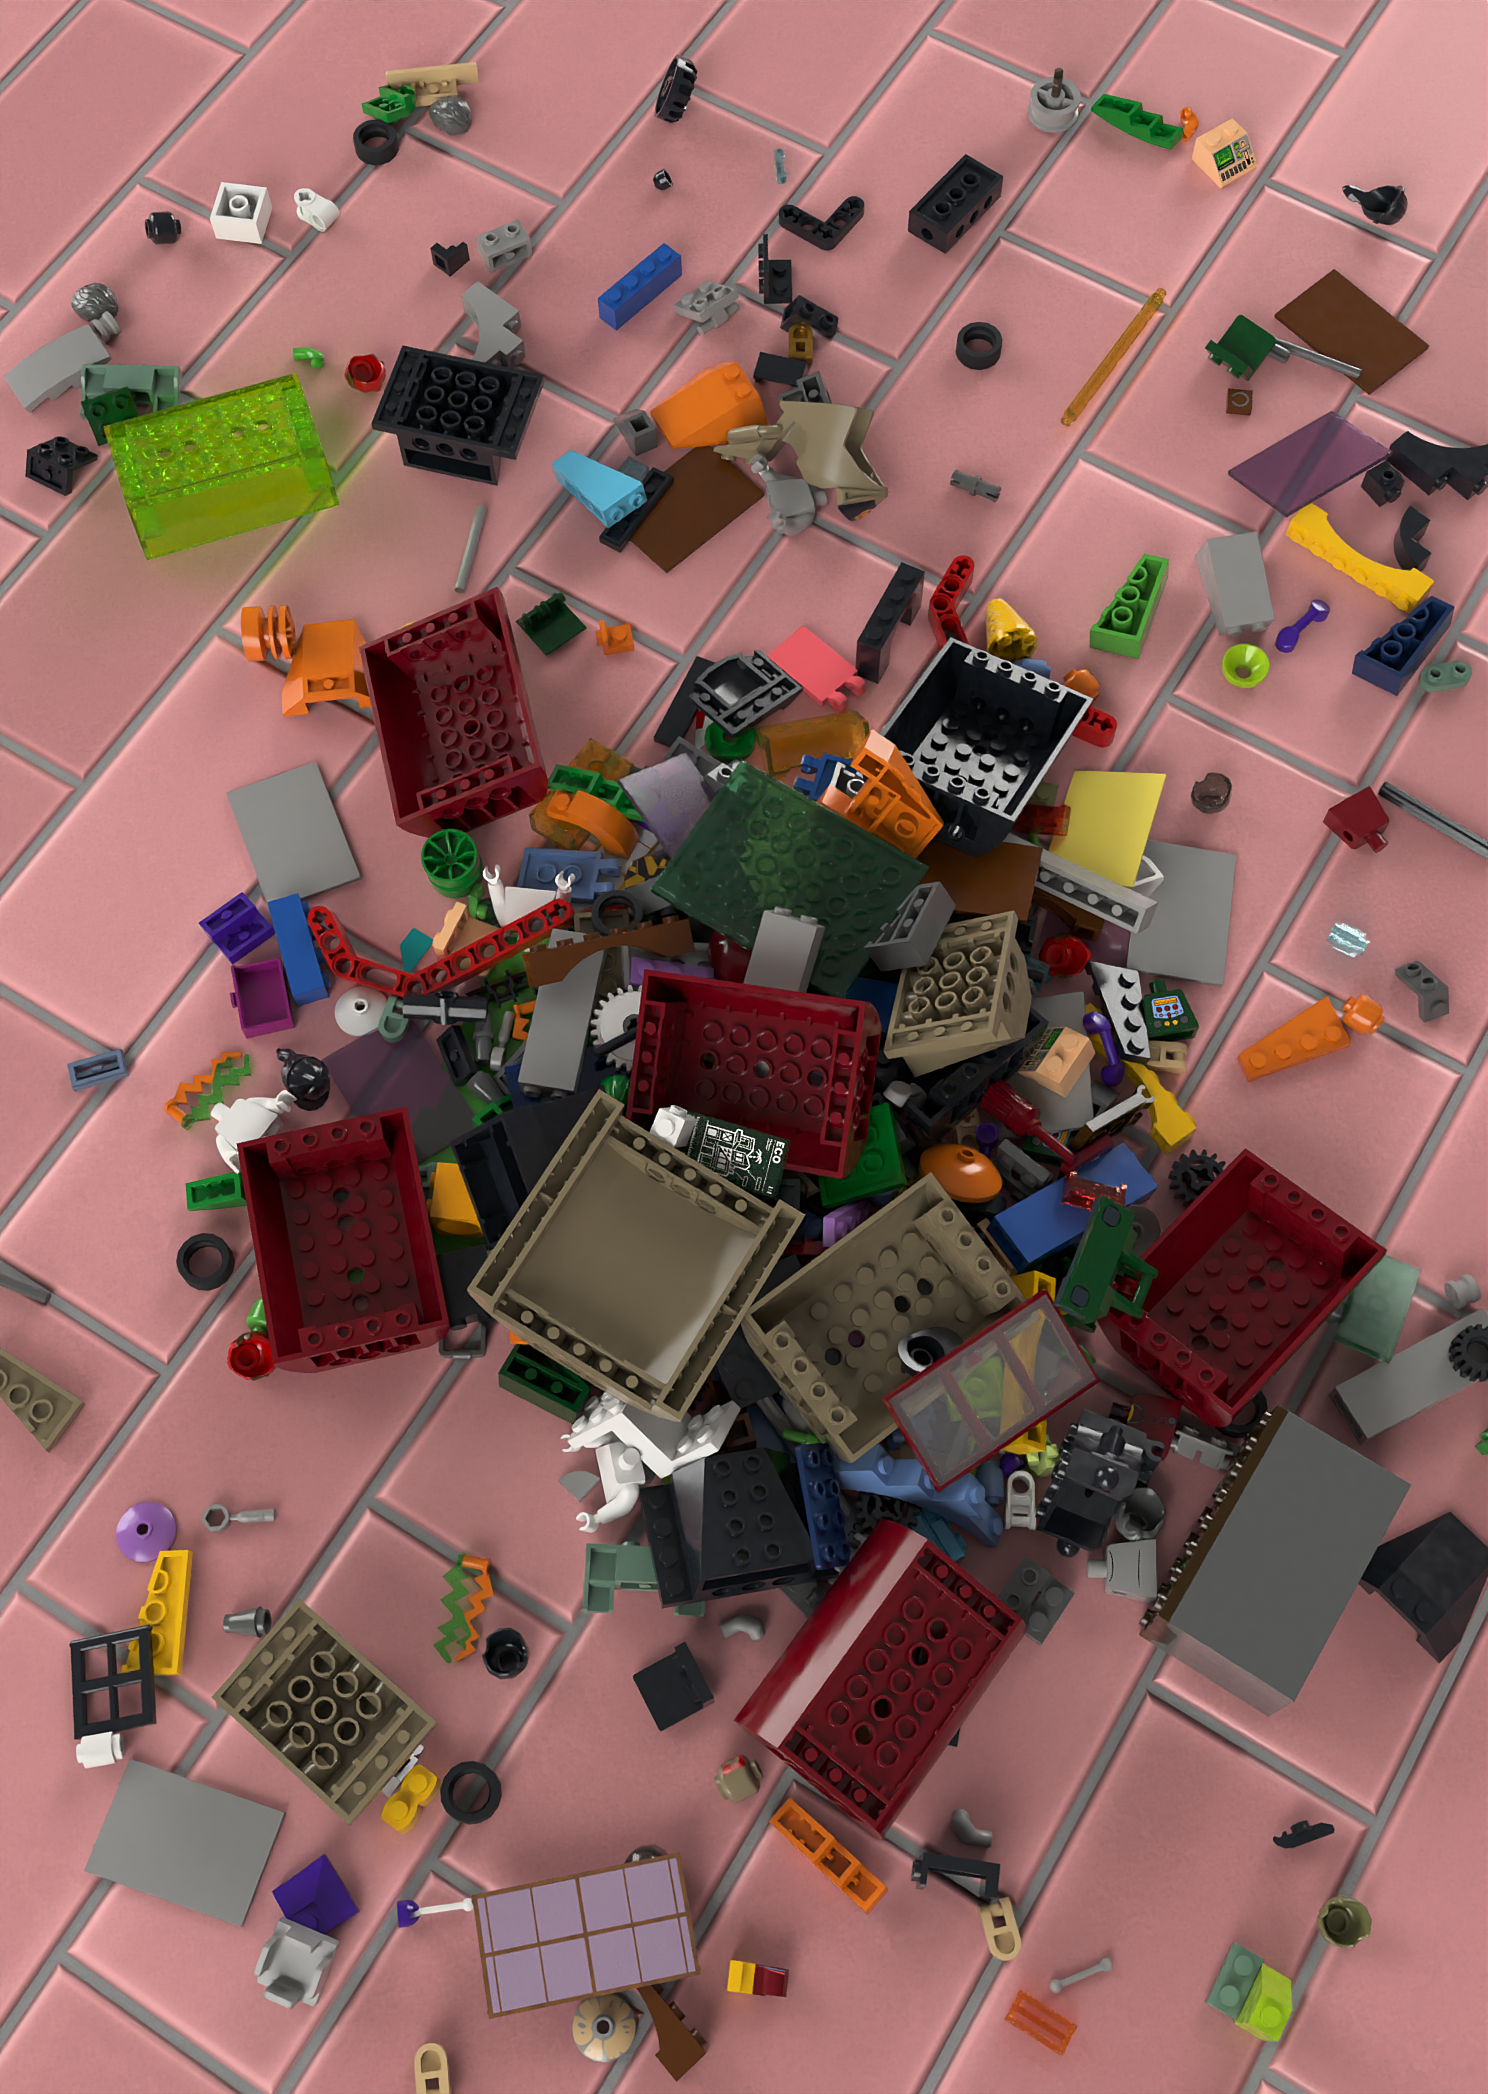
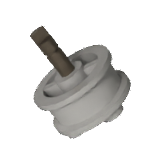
(1054, 103)

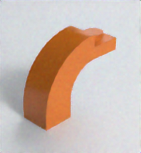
(599, 818)

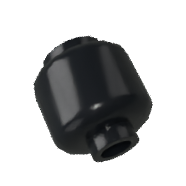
(162, 227)

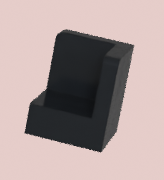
(450, 259)

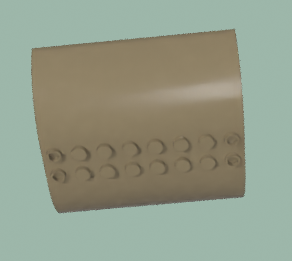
(632, 1262)

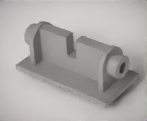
(1212, 1450)

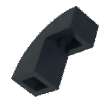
(1406, 548)

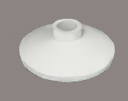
(359, 1022)

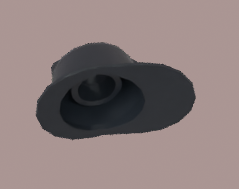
(926, 1347)

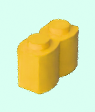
(406, 1806)

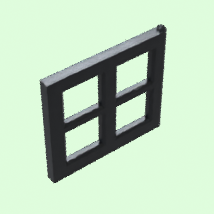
(144, 1675)

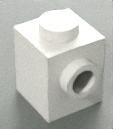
(673, 1126)

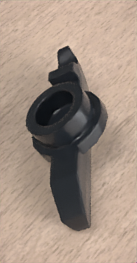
(1302, 1834)

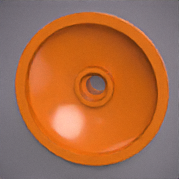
(962, 1172)

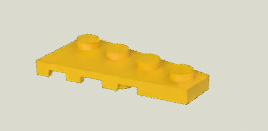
(166, 1613)

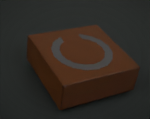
(1239, 402)

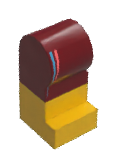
(757, 1979)

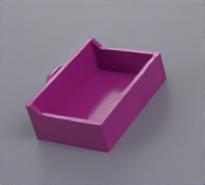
(262, 998)

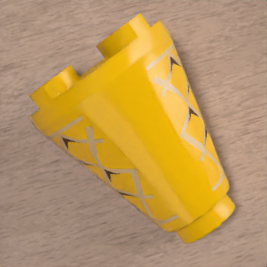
(1008, 633)

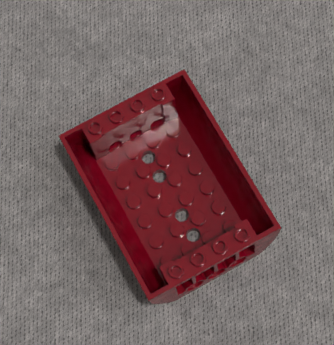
(309, 1258)
(1205, 1276)
(861, 1652)

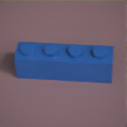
(640, 286)
(298, 949)

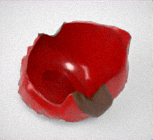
(365, 373)
(1065, 955)
(251, 1356)

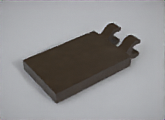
(1112, 1121)

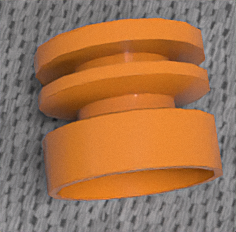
(266, 633)

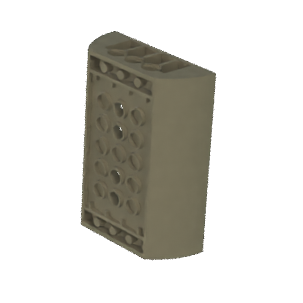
(855, 1290)

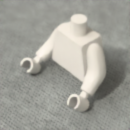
(516, 902)
(248, 1121)
(620, 1475)

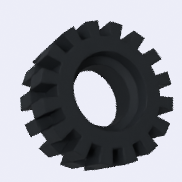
(1460, 1353)

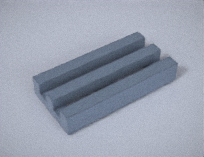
(119, 1070)

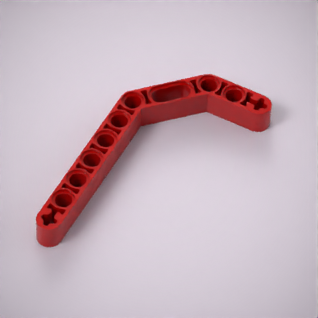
(1103, 725)
(451, 963)

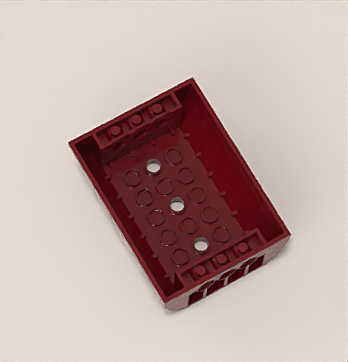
(423, 720)
(749, 1024)

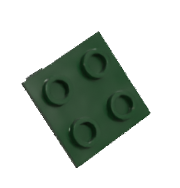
(108, 409)
(551, 624)

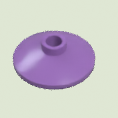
(160, 1533)

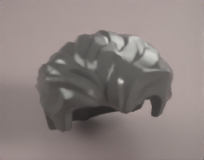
(451, 115)
(93, 301)
(1141, 1515)

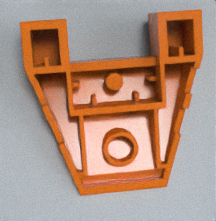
(890, 801)

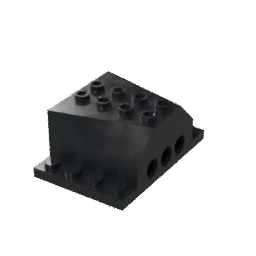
(457, 413)
(729, 1528)

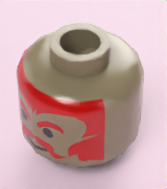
(738, 1778)

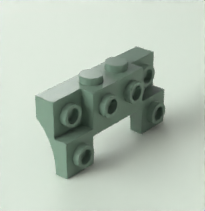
(146, 383)
(622, 1568)

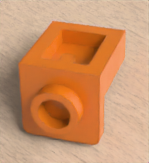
(615, 638)

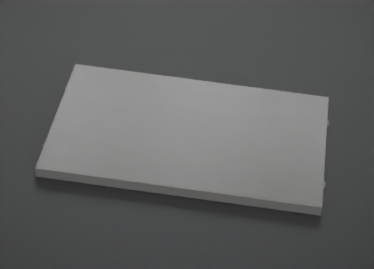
(293, 834)
(1191, 916)
(1057, 1112)
(185, 1842)

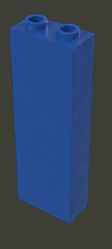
(1045, 1226)

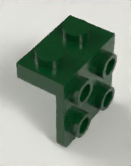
(1241, 348)

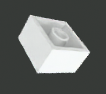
(241, 213)

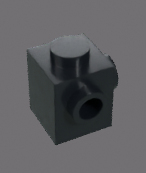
(1383, 483)

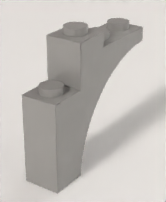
(497, 327)

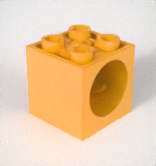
(451, 1205)

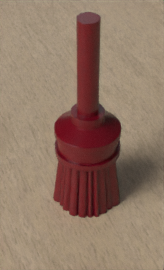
(1021, 1117)

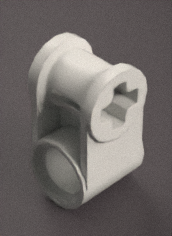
(315, 209)
(1020, 1507)

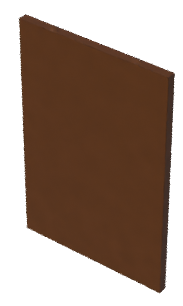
(1353, 329)
(696, 507)
(986, 883)

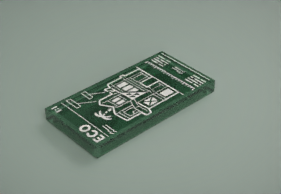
(738, 1153)

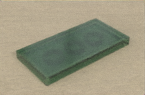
(1378, 1309)

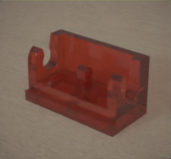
(1044, 820)
(1082, 1192)

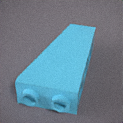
(598, 487)

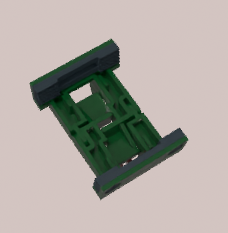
(1097, 1263)

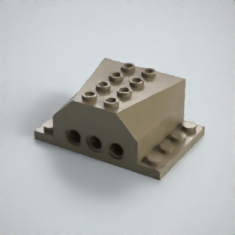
(964, 998)
(325, 1711)

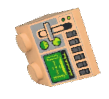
(1225, 153)
(1058, 1059)

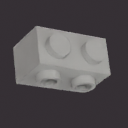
(504, 246)

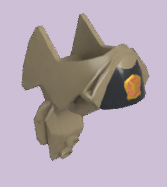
(828, 449)

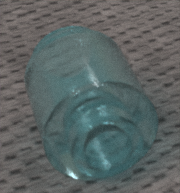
(1348, 939)

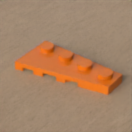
(1299, 1040)

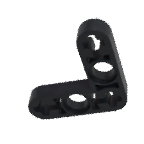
(790, 215)

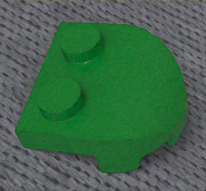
(391, 104)

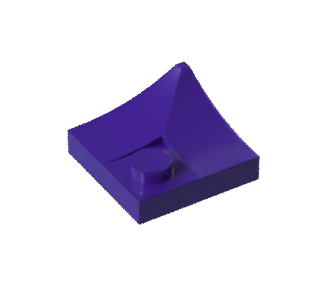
(316, 1897)

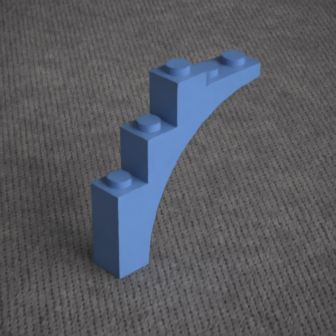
(907, 1481)

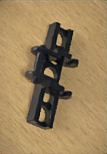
(510, 992)

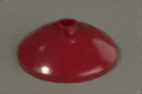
(728, 958)

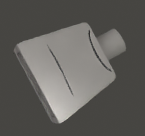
(1127, 1570)

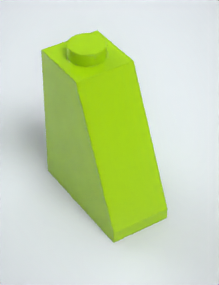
(1267, 2005)

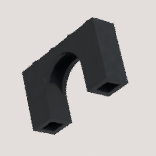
(898, 604)

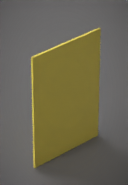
(1109, 822)

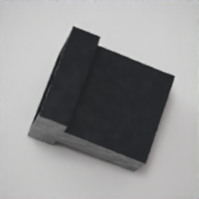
(510, 1154)

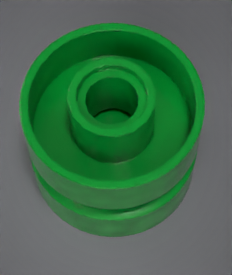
(452, 863)

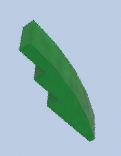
(1131, 118)
(593, 783)
(216, 1192)

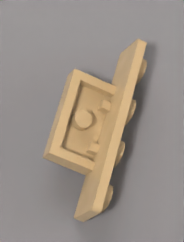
(434, 81)

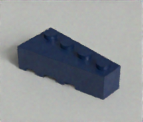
(1401, 651)

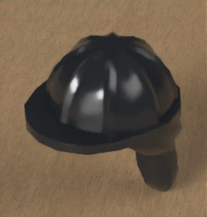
(1382, 204)
(305, 1079)

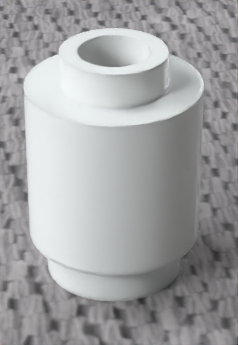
(100, 1749)

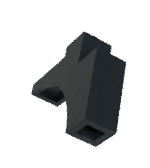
(1435, 465)

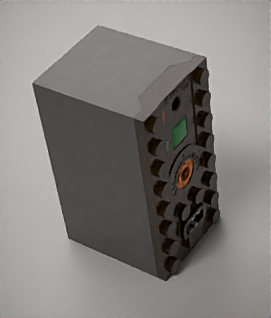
(1274, 1560)

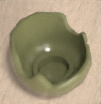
(1344, 1921)

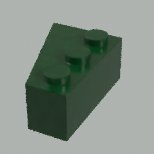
(544, 1383)

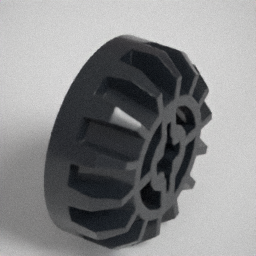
(676, 90)

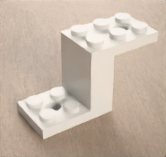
(660, 1442)

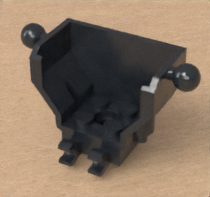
(1094, 1472)

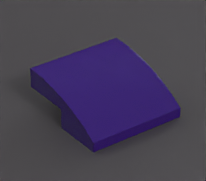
(237, 928)

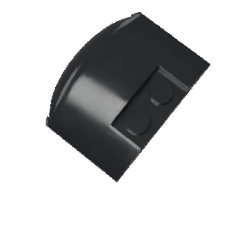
(743, 692)

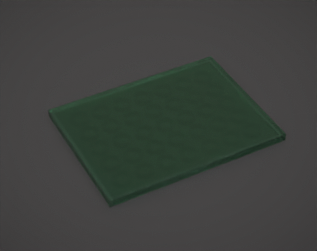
(781, 849)

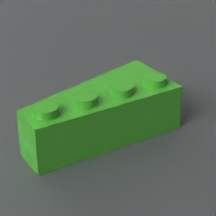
(1131, 613)

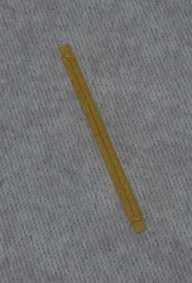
(1112, 358)

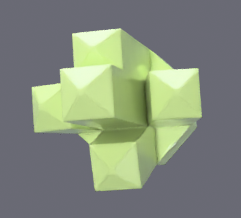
(1042, 1463)

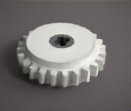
(614, 1020)

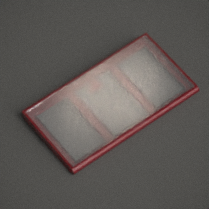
(990, 1390)

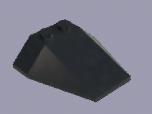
(1431, 1580)

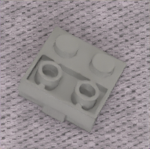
(708, 304)

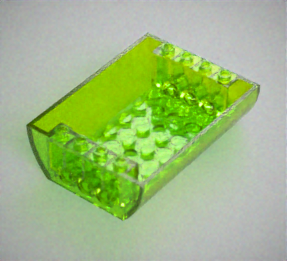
(225, 480)

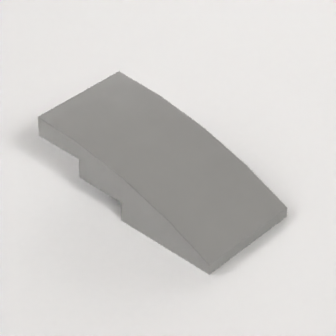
(56, 367)

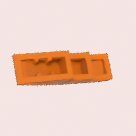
(828, 1855)

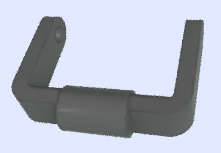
(465, 1354)

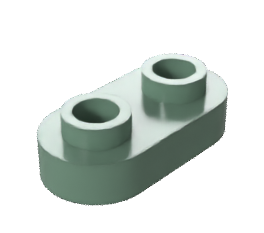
(1447, 676)

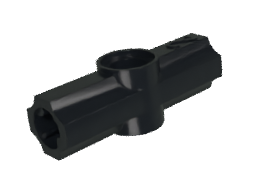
(445, 1007)

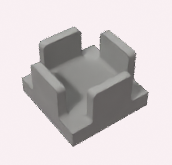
(295, 1964)

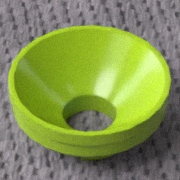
(1249, 658)

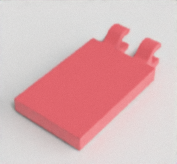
(818, 669)

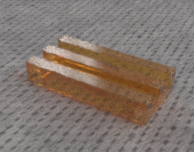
(1065, 2038)

